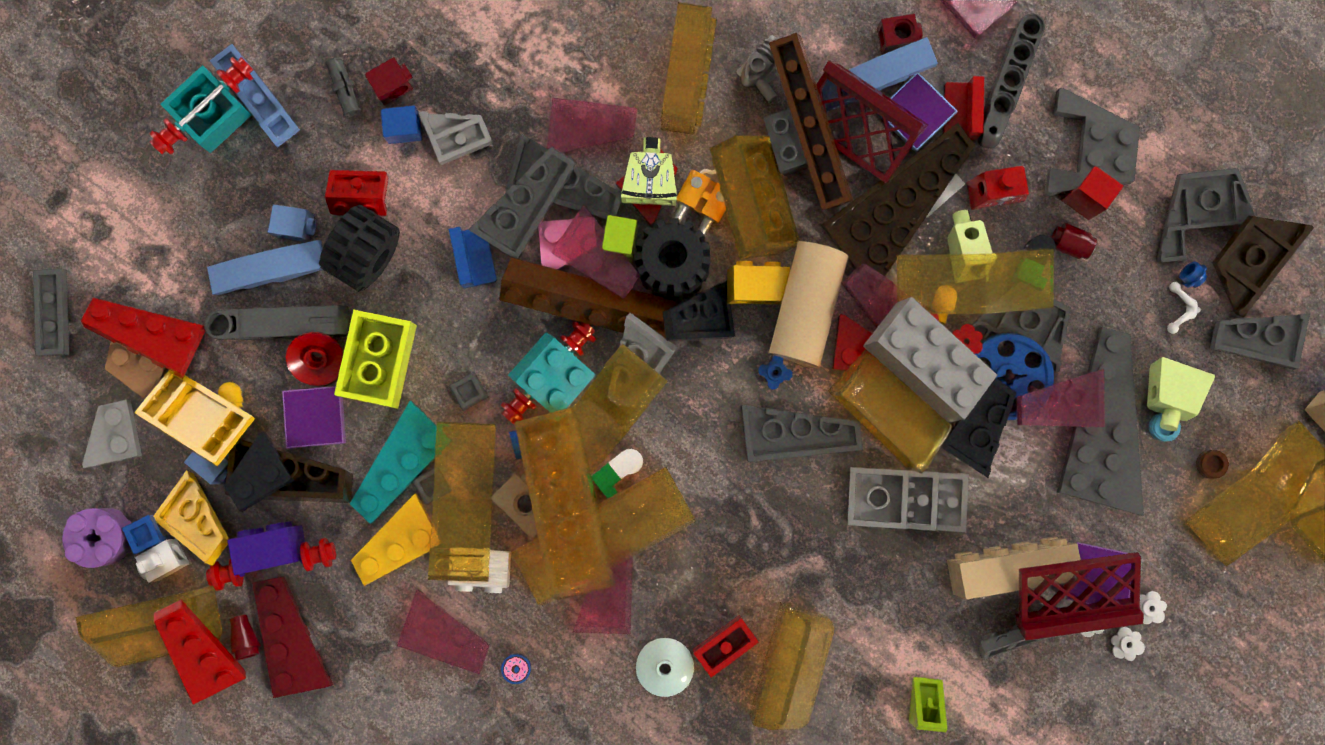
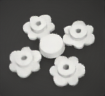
(1125, 634)

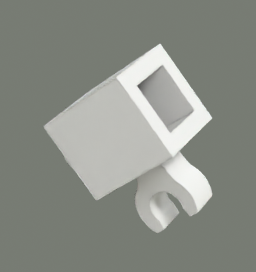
(161, 560)

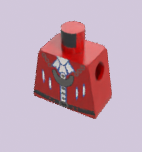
(1000, 188)

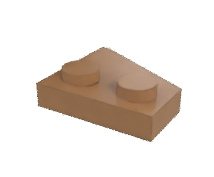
(133, 370)

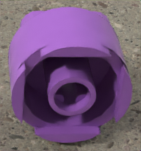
(82, 541)

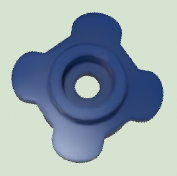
(767, 372)

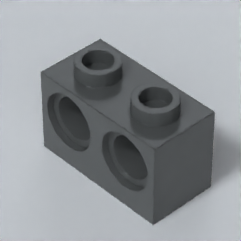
(785, 142)

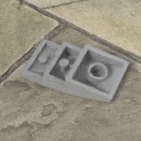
(908, 499)

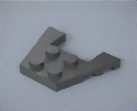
(1104, 143)
(1202, 202)
(1043, 326)

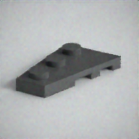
(1265, 339)

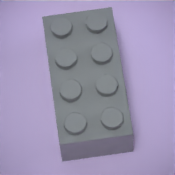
(930, 360)

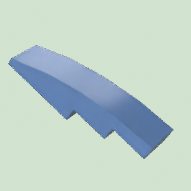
(887, 69)
(265, 267)

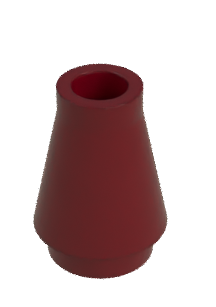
(243, 639)

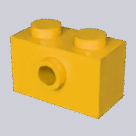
(756, 283)

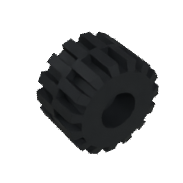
(672, 242)
(359, 248)

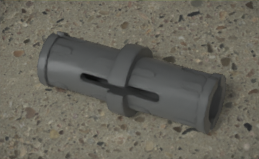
(343, 86)

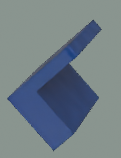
(472, 258)

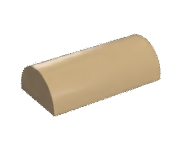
(808, 304)

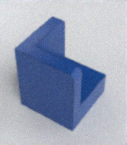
(401, 124)
(144, 534)

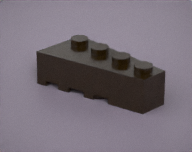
(311, 482)

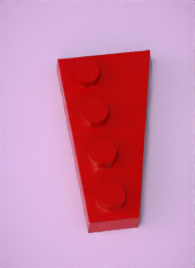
(155, 336)
(196, 653)

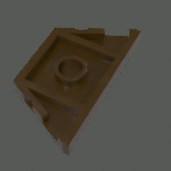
(1256, 257)

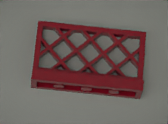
(880, 104)
(1080, 616)

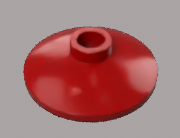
(309, 368)

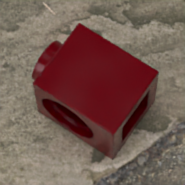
(888, 38)
(389, 80)

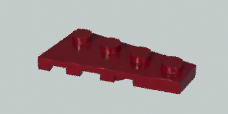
(289, 651)

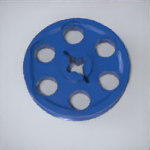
(1016, 362)

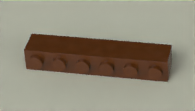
(810, 121)
(578, 297)

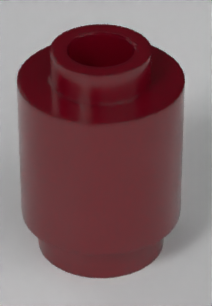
(1074, 241)

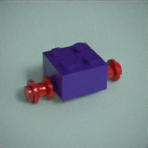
(262, 550)

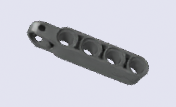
(994, 121)
(277, 322)

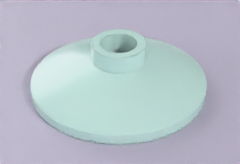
(660, 652)

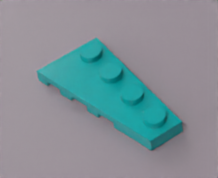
(400, 461)

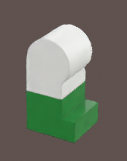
(625, 463)

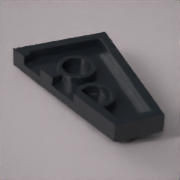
(701, 316)
(978, 436)

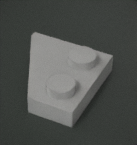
(455, 134)

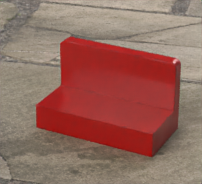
(969, 102)

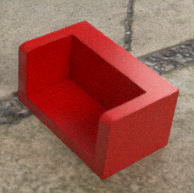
(1093, 194)

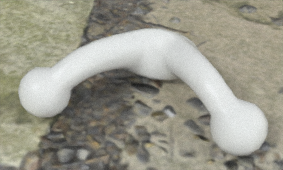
(1191, 308)

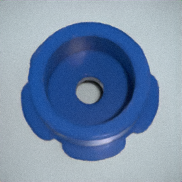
(1193, 274)

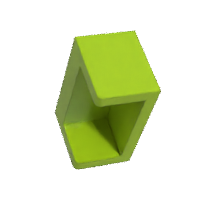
(620, 236)

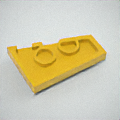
(192, 519)
(396, 543)

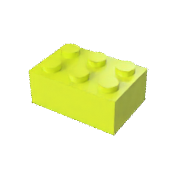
(375, 359)

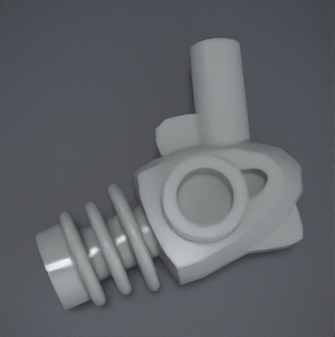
(758, 70)

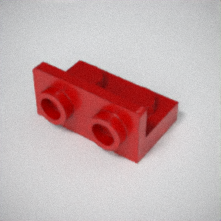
(356, 188)

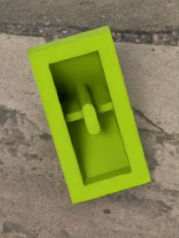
(928, 705)

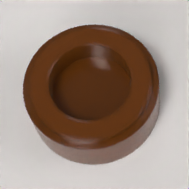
(1212, 464)

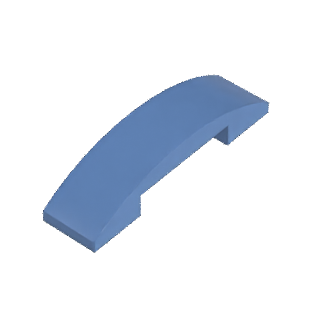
(260, 101)

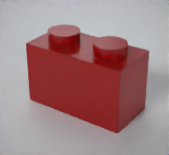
(725, 646)

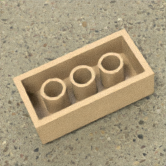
(999, 568)

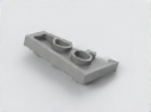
(647, 343)

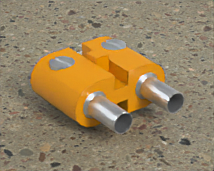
(702, 196)

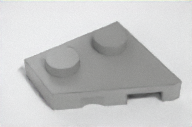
(112, 435)

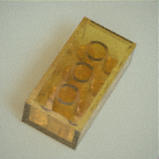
(685, 76)
(754, 196)

